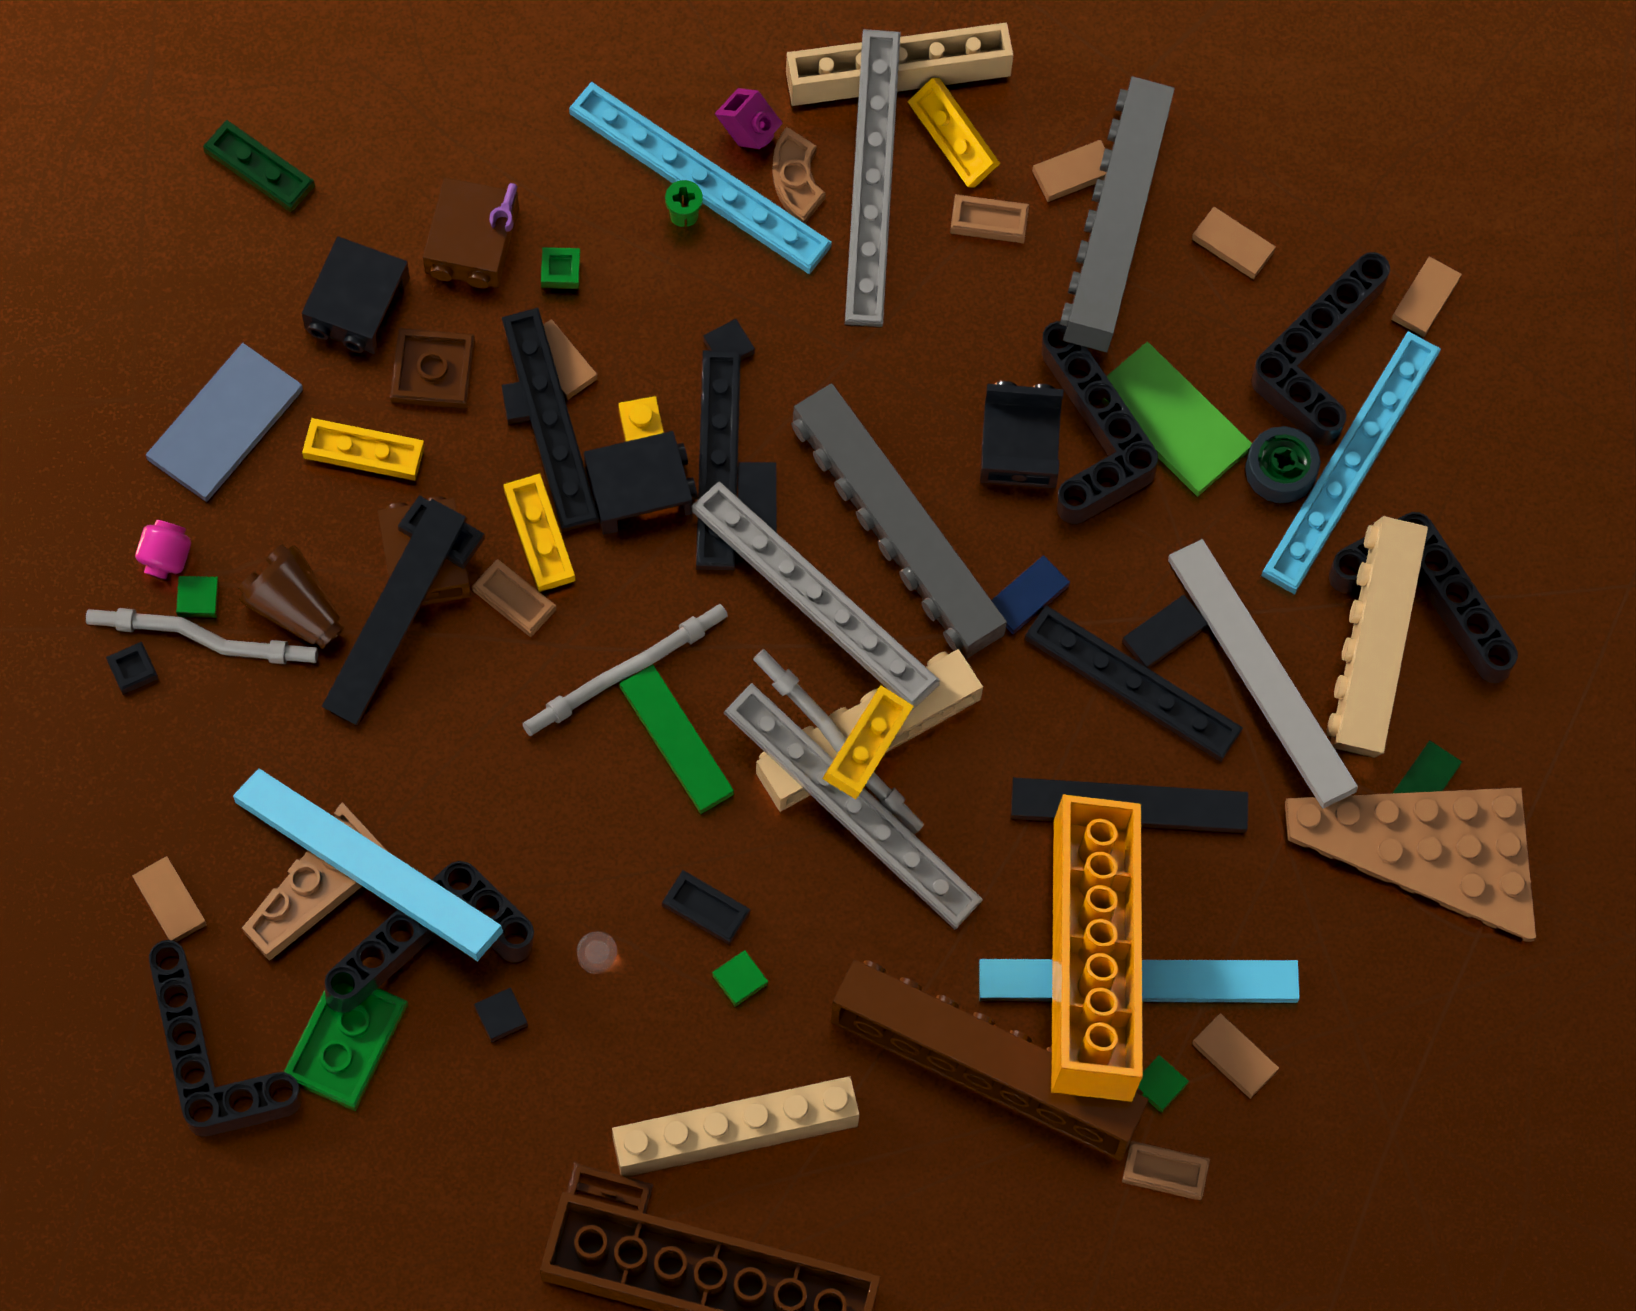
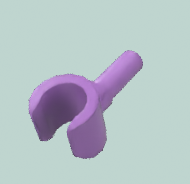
(505, 209)

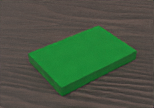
(344, 1049)

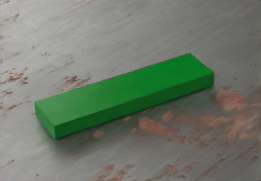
(676, 739)

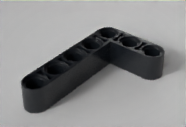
(1313, 341)
(1101, 422)
(1436, 586)
(396, 954)
(197, 1057)

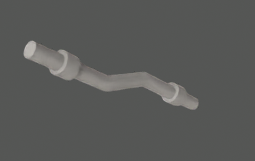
(128, 620)
(787, 684)
(562, 707)

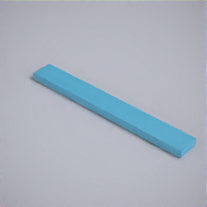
(719, 188)
(1350, 463)
(368, 864)
(1161, 980)

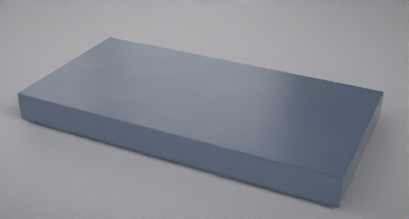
(224, 422)

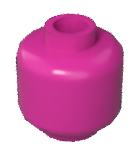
(163, 549)

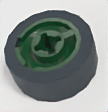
(1293, 480)

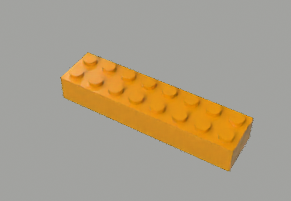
(1097, 949)

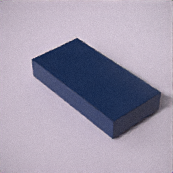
(1030, 593)

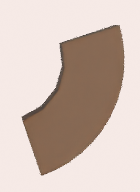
(793, 175)

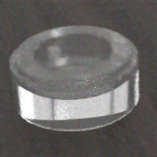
(597, 952)

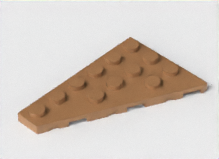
(1441, 844)

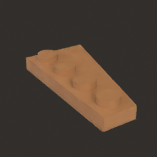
(303, 897)

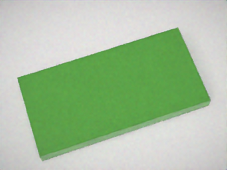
(1178, 419)

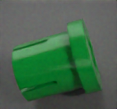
(691, 196)

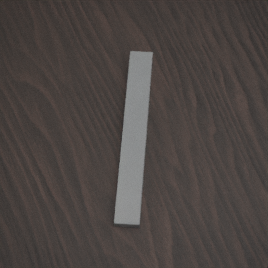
(872, 178)
(815, 595)
(1263, 674)
(862, 817)

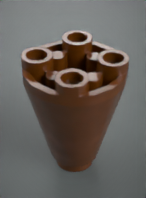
(292, 597)

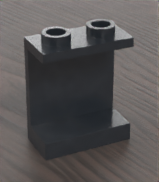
(353, 295)
(1021, 435)
(638, 478)

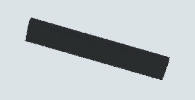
(550, 420)
(718, 447)
(394, 612)
(1133, 683)
(1159, 805)

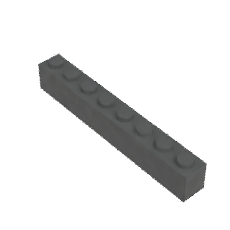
(1118, 215)
(898, 521)

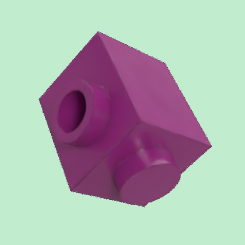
(749, 118)

